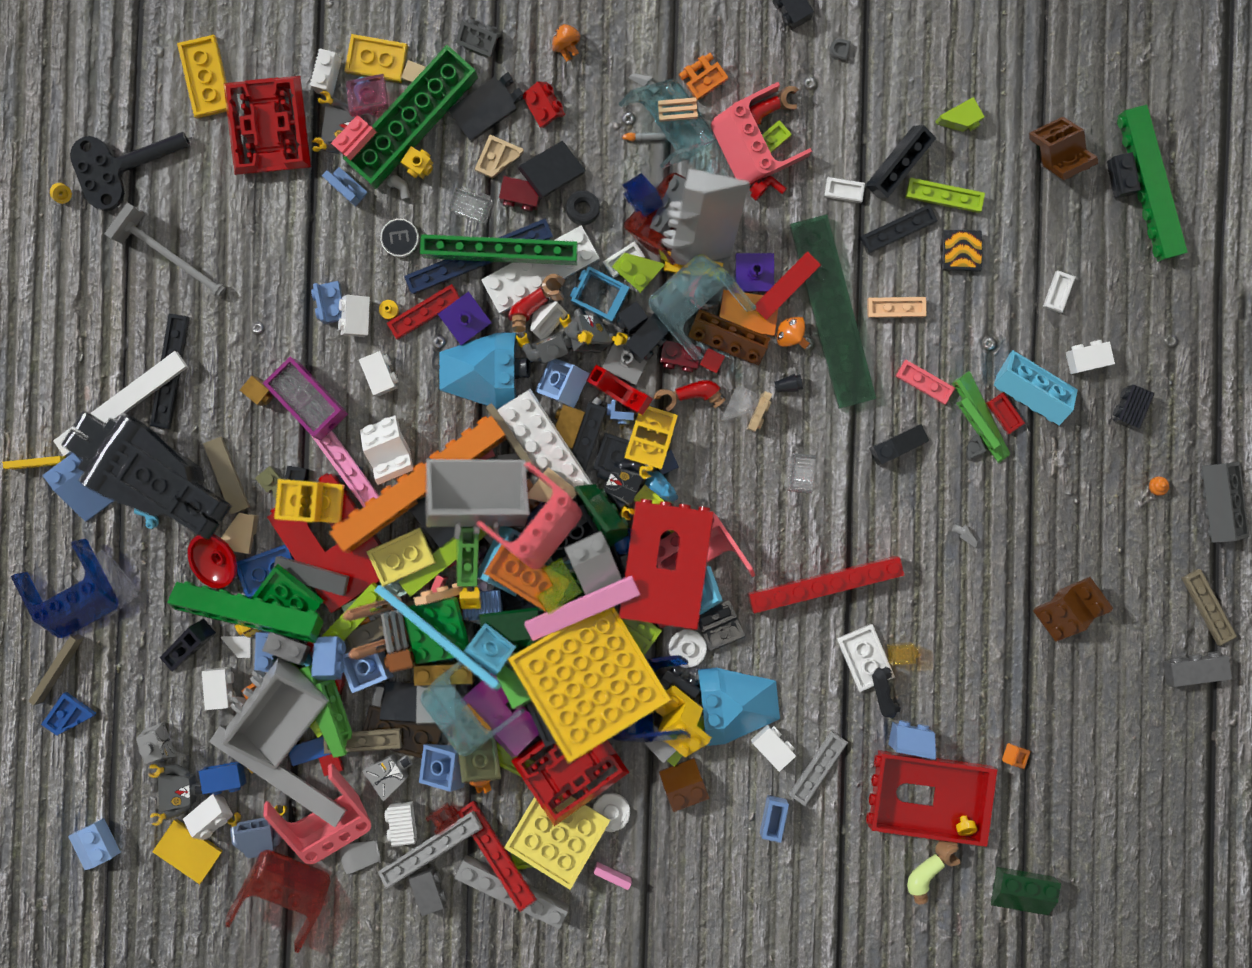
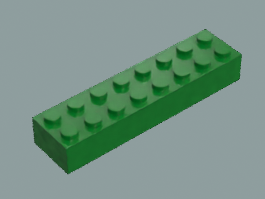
(413, 115)

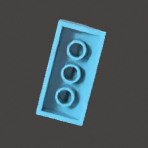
(1036, 388)

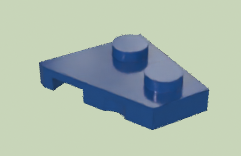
(66, 714)

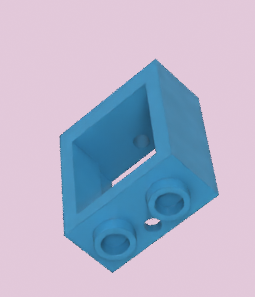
(621, 296)

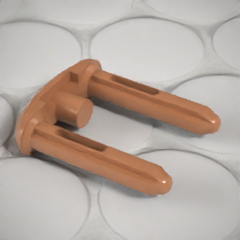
(364, 611)

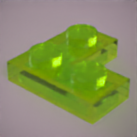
(563, 586)

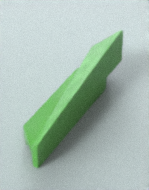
(979, 416)
(332, 718)

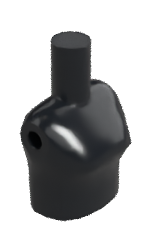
(522, 368)

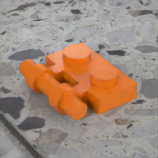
(707, 80)

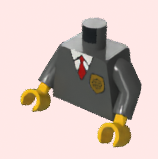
(335, 121)
(589, 334)
(549, 347)
(175, 789)

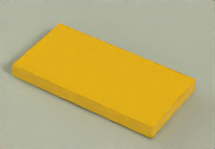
(204, 75)

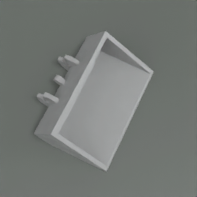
(706, 217)
(474, 491)
(273, 714)

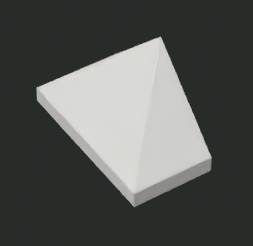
(547, 319)

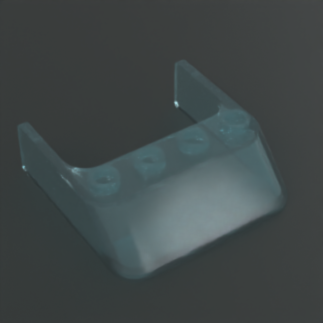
(685, 135)
(689, 292)
(455, 716)

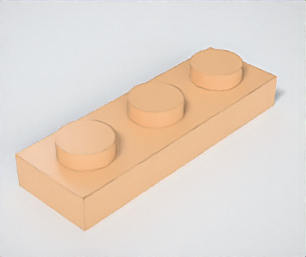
(896, 307)
(442, 593)

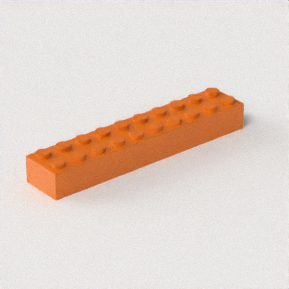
(401, 497)

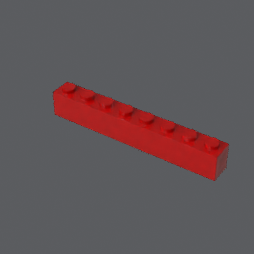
(825, 584)

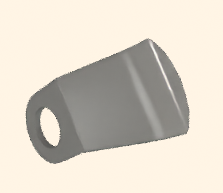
(359, 855)

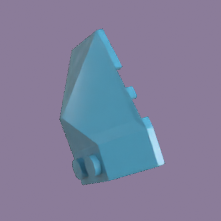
(481, 370)
(735, 703)

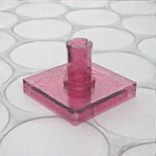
(367, 95)

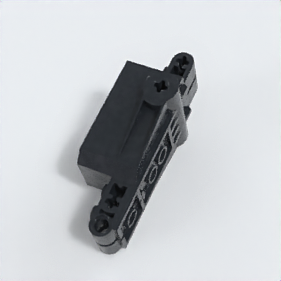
(143, 472)

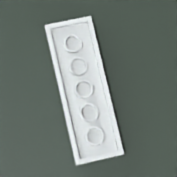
(521, 279)
(541, 439)

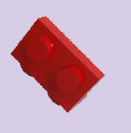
(543, 103)

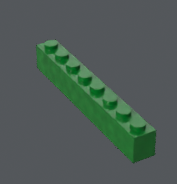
(1155, 191)
(499, 249)
(246, 612)

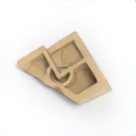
(241, 532)

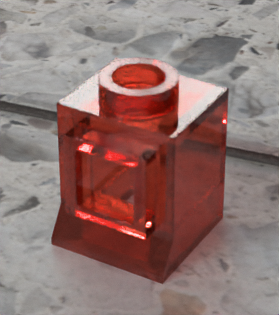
(438, 821)

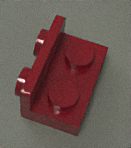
(674, 355)

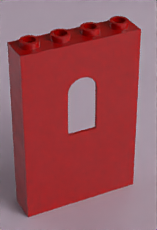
(308, 550)
(668, 594)
(959, 791)

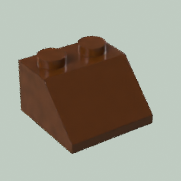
(683, 785)

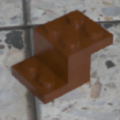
(1063, 148)
(1073, 609)

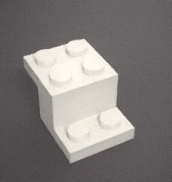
(386, 449)

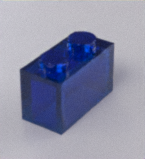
(642, 195)

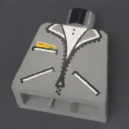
(155, 744)
(387, 774)

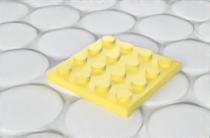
(558, 849)

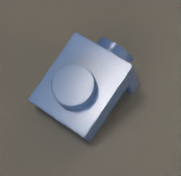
(622, 417)

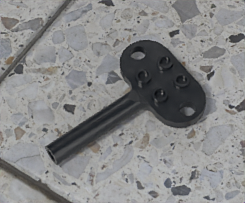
(101, 172)

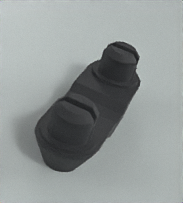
(887, 705)

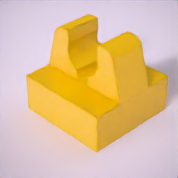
(470, 600)

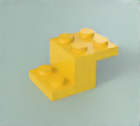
(651, 437)
(309, 501)
(682, 714)

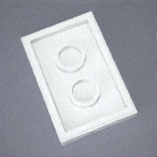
(863, 655)

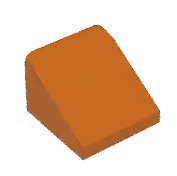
(1016, 756)

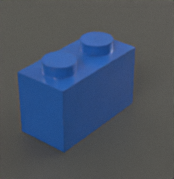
(222, 777)

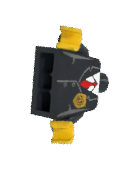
(623, 483)

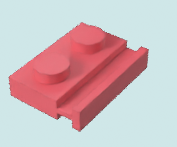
(353, 137)

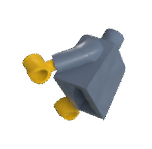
(254, 835)

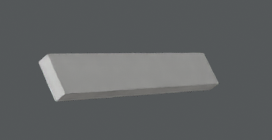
(430, 850)

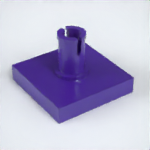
(754, 272)
(464, 318)

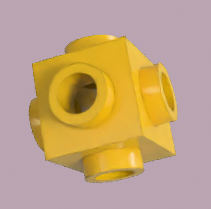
(417, 163)

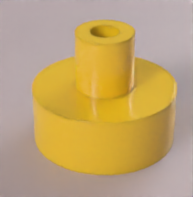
(60, 193)
(392, 312)
(966, 827)

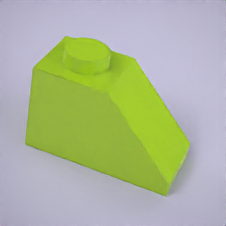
(962, 117)

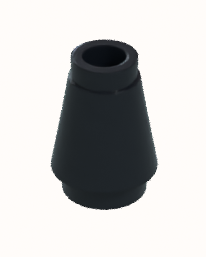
(789, 384)

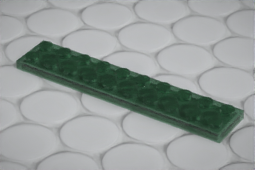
(834, 313)

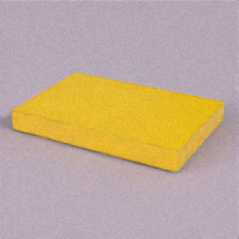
(376, 56)
(187, 854)

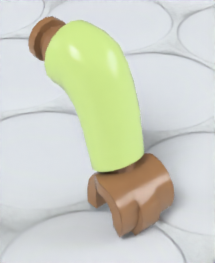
(921, 876)

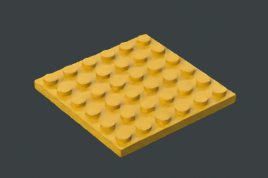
(588, 681)

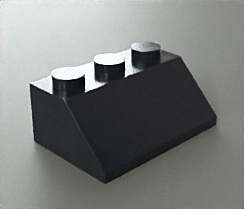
(583, 529)

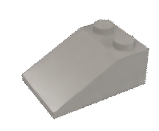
(593, 563)

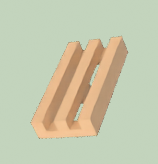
(673, 102)

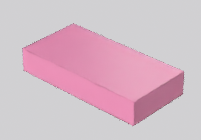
(612, 876)

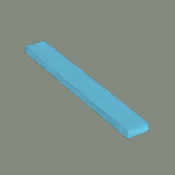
(439, 638)

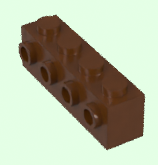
(729, 337)

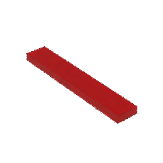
(500, 860)

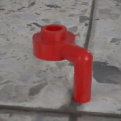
(759, 188)

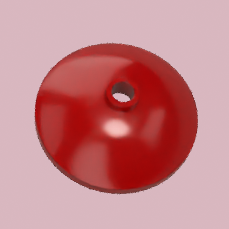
(212, 561)

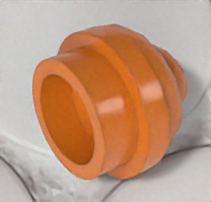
(1158, 486)

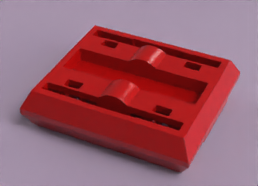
(267, 125)
(562, 777)

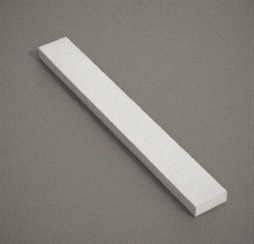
(134, 392)

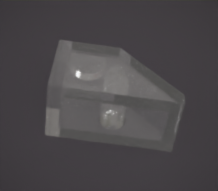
(740, 403)

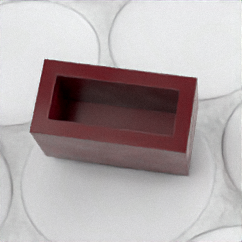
(518, 193)

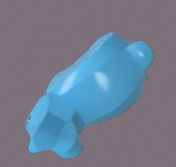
(661, 487)

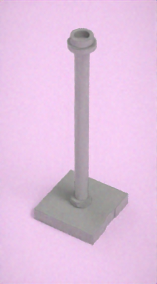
(126, 224)

